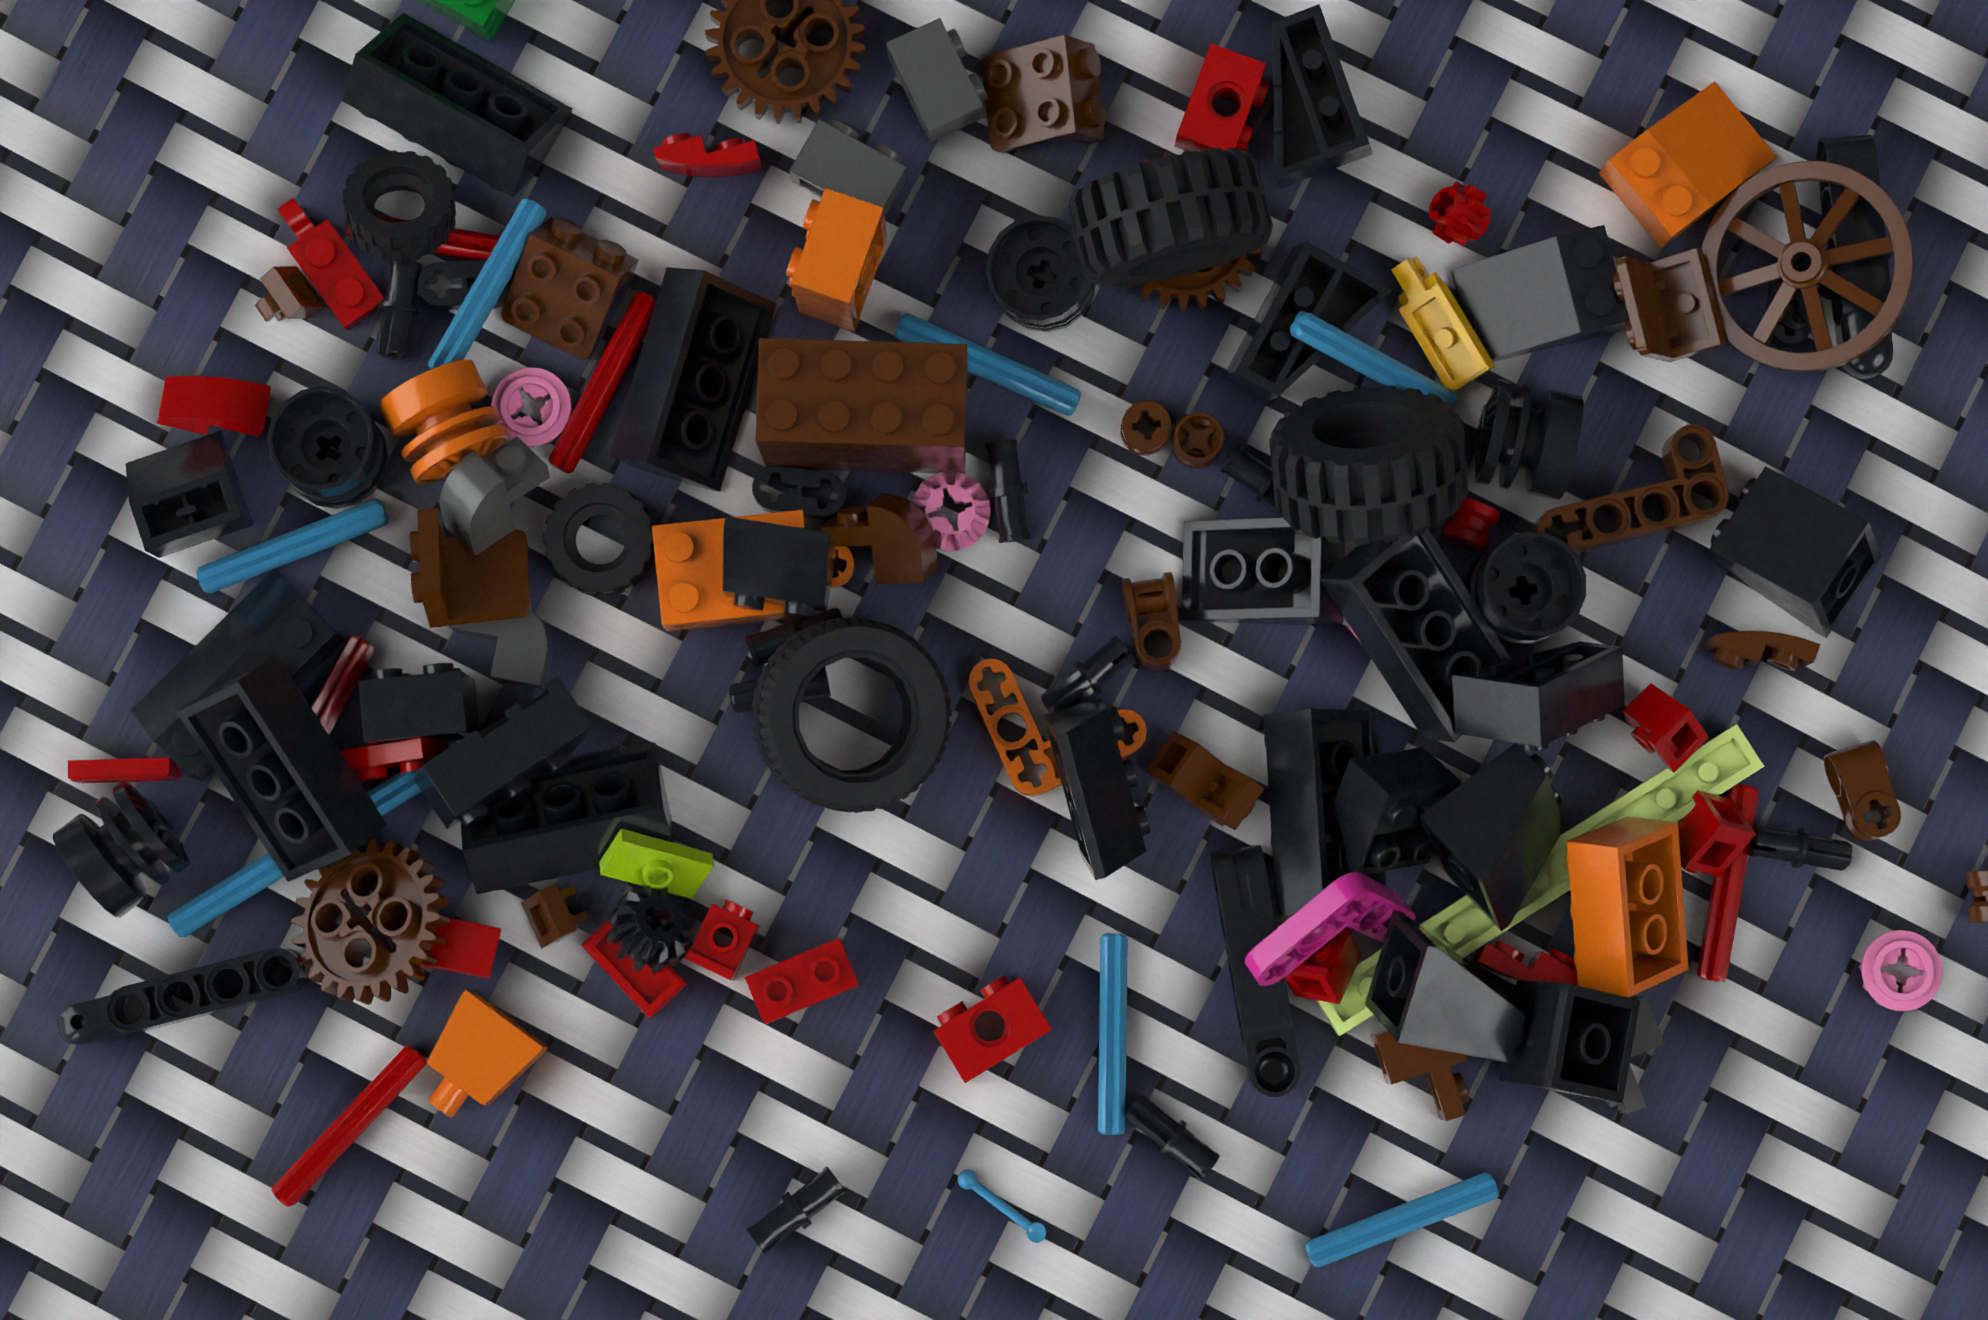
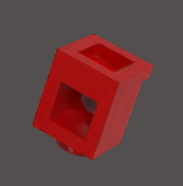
(1664, 727)
(1712, 834)
(723, 960)
(1327, 971)

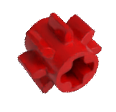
(1459, 213)

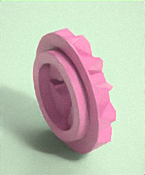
(539, 385)
(971, 522)
(1918, 954)

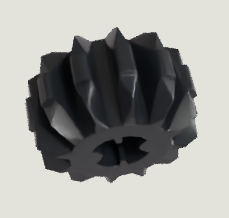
(650, 929)

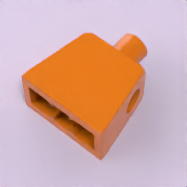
(480, 1054)

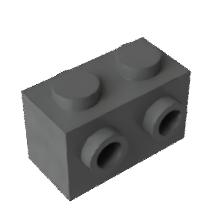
(936, 80)
(843, 164)

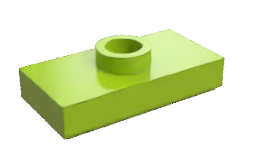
(656, 863)

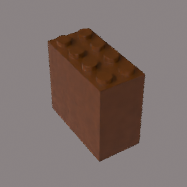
(862, 405)

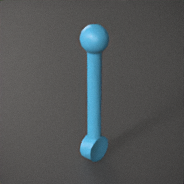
(1034, 1230)

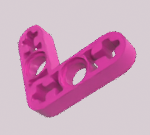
(1347, 901)

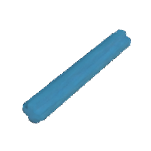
(488, 284)
(1364, 357)
(995, 366)
(292, 546)
(1112, 1034)
(1402, 1219)

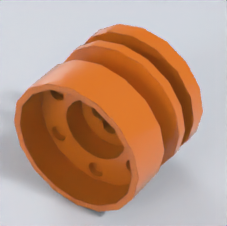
(441, 414)

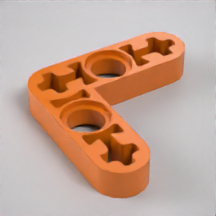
(1044, 755)

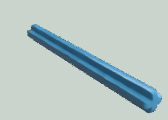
(265, 871)

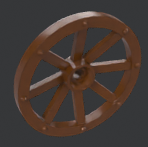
(1818, 273)

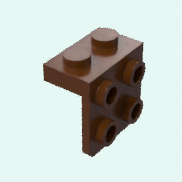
(1044, 94)
(566, 286)
(1669, 306)
(464, 586)

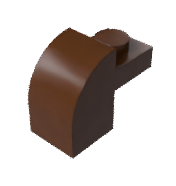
(898, 536)
(1204, 781)
(1408, 1061)

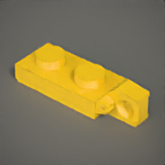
(1440, 326)

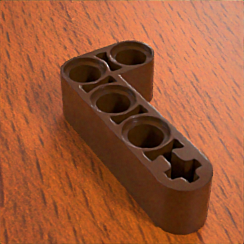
(1627, 505)

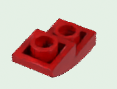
(688, 157)
(203, 401)
(468, 948)
(1542, 967)

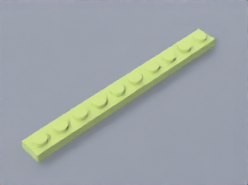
(1663, 797)

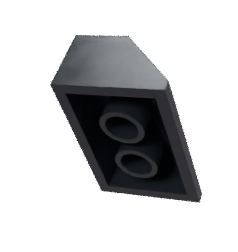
(1097, 785)

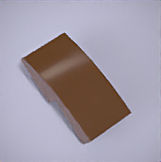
(1747, 647)

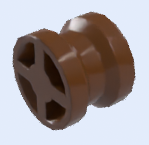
(1146, 437)

